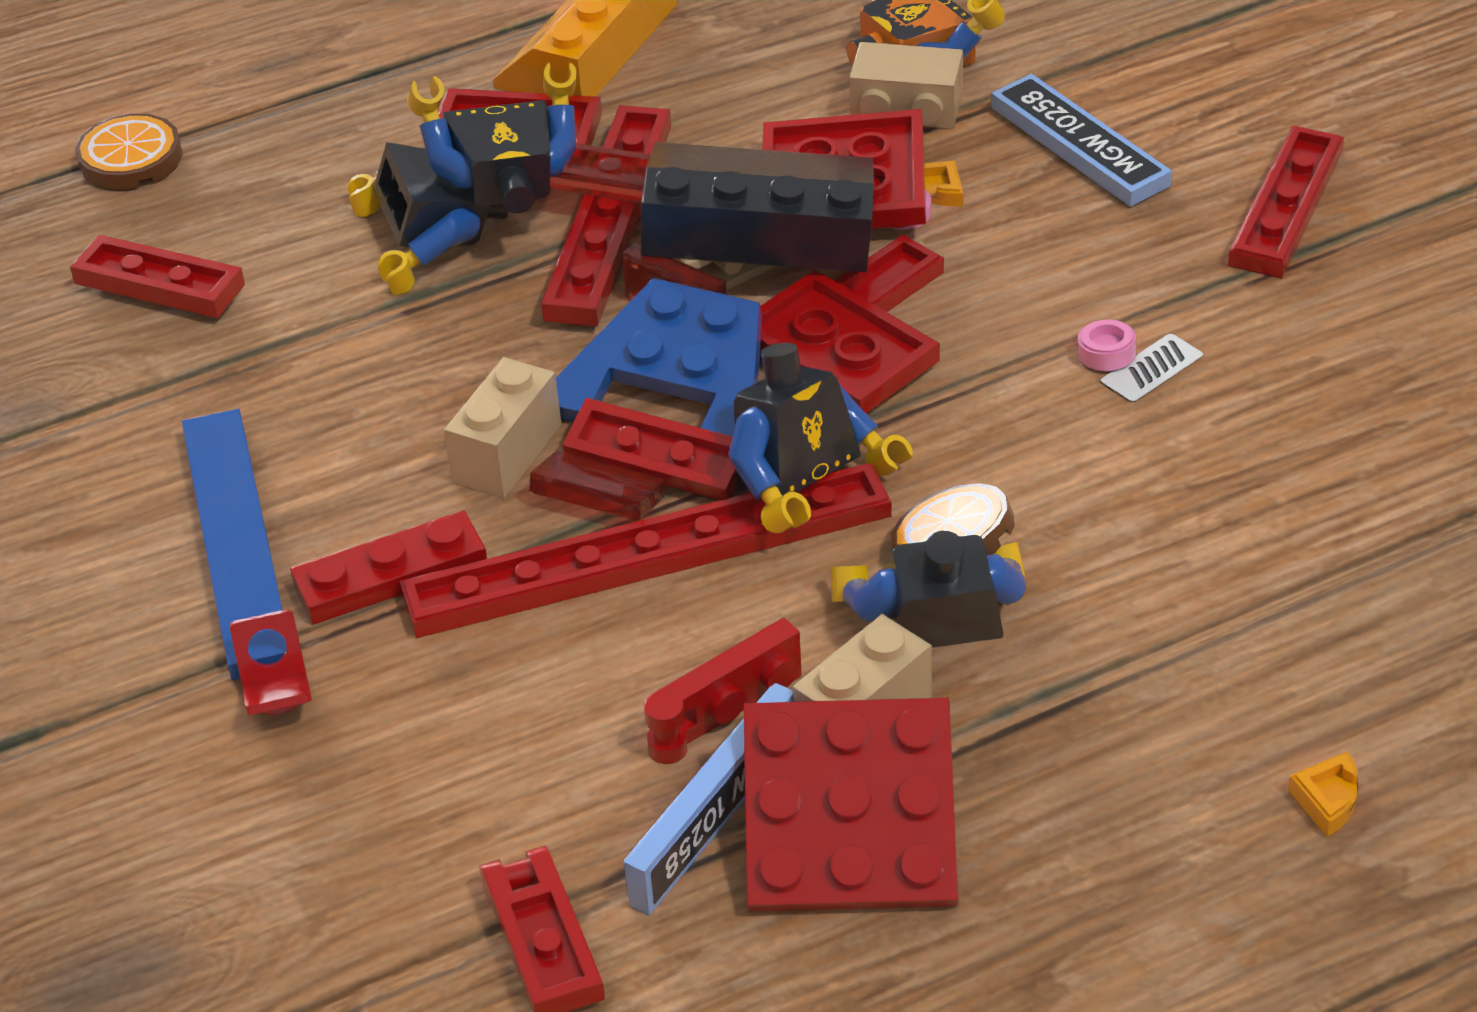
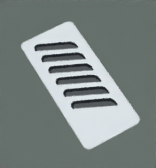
(1152, 367)

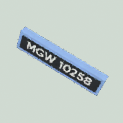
(1081, 140)
(691, 819)

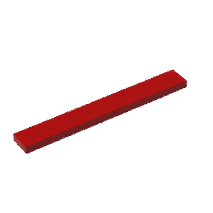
(632, 553)

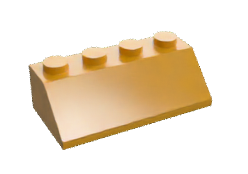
(591, 36)

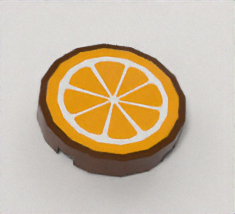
(128, 150)
(962, 510)

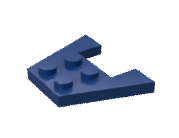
(673, 344)

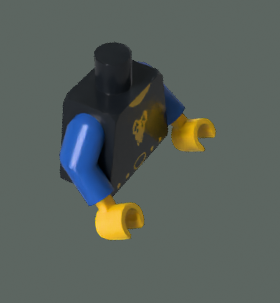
(500, 150)
(420, 209)
(798, 431)
(937, 588)

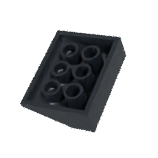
(757, 207)

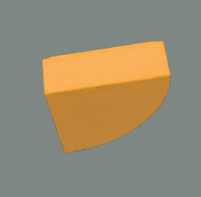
(944, 183)
(1327, 791)

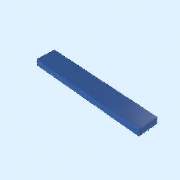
(233, 531)

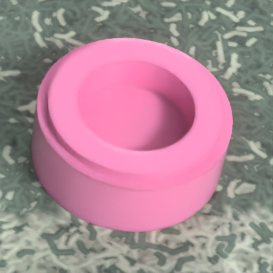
(1107, 345)

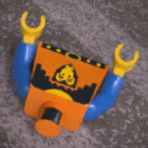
(927, 24)

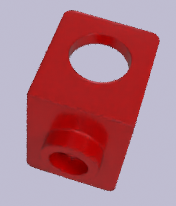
(272, 686)

